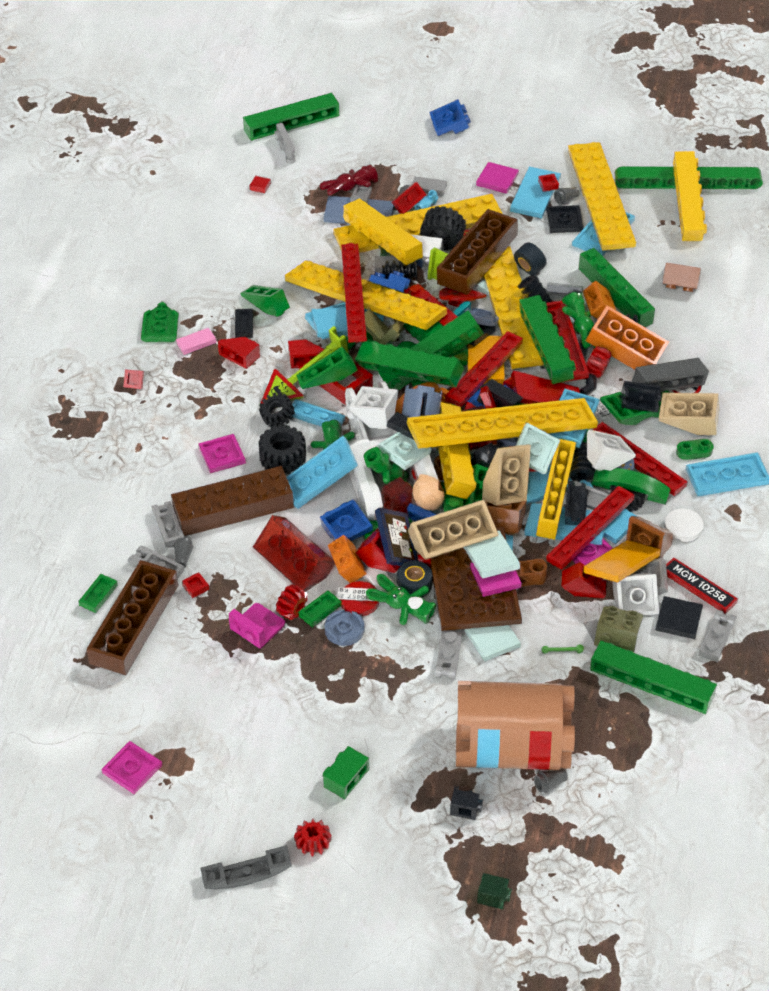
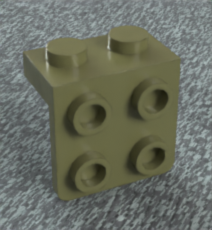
(379, 331)
(618, 627)

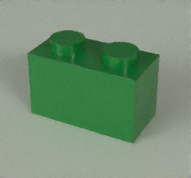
(345, 772)

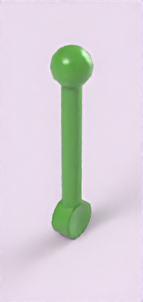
(579, 649)

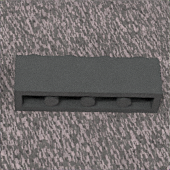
(673, 374)

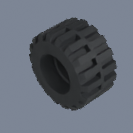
(444, 224)
(282, 448)

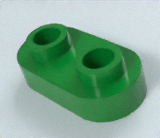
(694, 449)

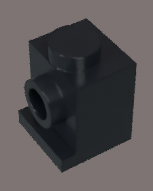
(465, 804)

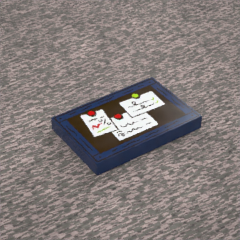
(395, 536)

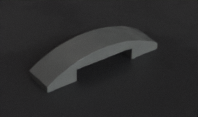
(246, 872)

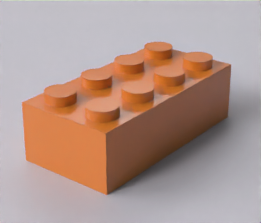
(626, 339)

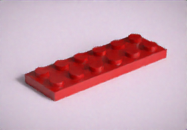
(570, 340)

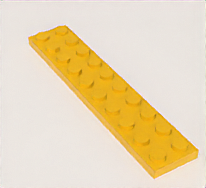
(601, 196)
(411, 222)
(505, 296)
(375, 297)
(500, 422)

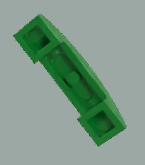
(633, 481)

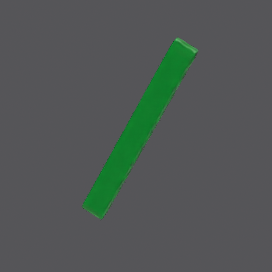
(710, 177)

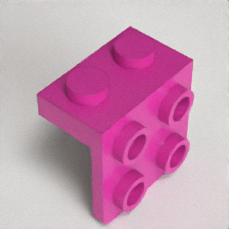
(256, 624)

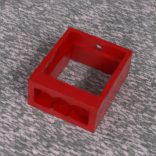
(363, 378)

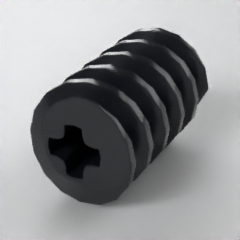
(408, 270)
(532, 287)
(581, 466)

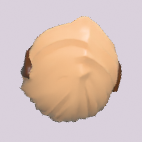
(428, 492)

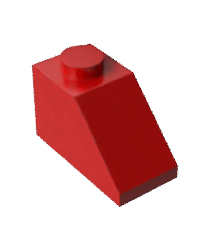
(239, 350)
(302, 352)
(582, 584)

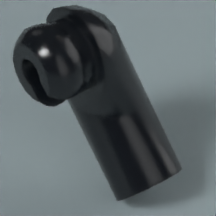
(591, 385)

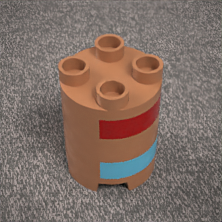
(514, 725)

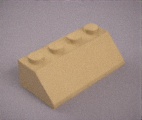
(452, 530)

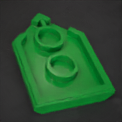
(160, 324)

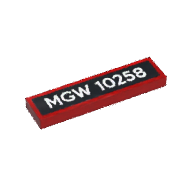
(700, 586)

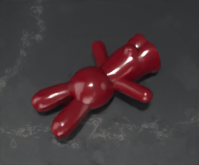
(347, 181)

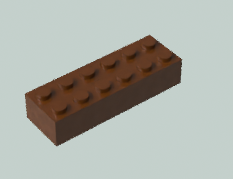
(477, 251)
(232, 501)
(132, 617)

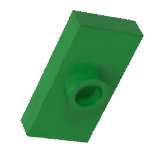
(320, 608)

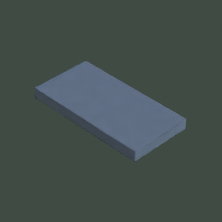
(334, 208)

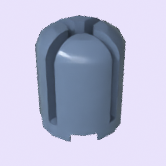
(413, 401)

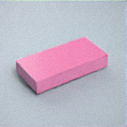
(196, 341)

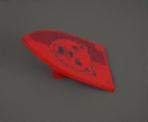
(453, 296)

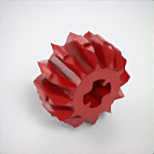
(598, 361)
(291, 601)
(312, 837)

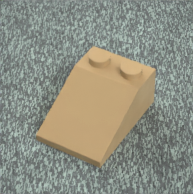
(691, 412)
(507, 476)

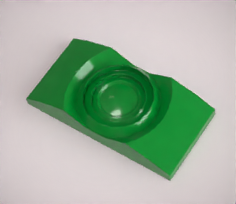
(626, 416)

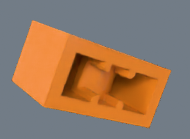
(597, 299)
(346, 560)

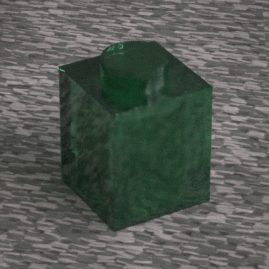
(494, 891)

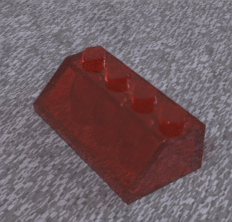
(293, 553)

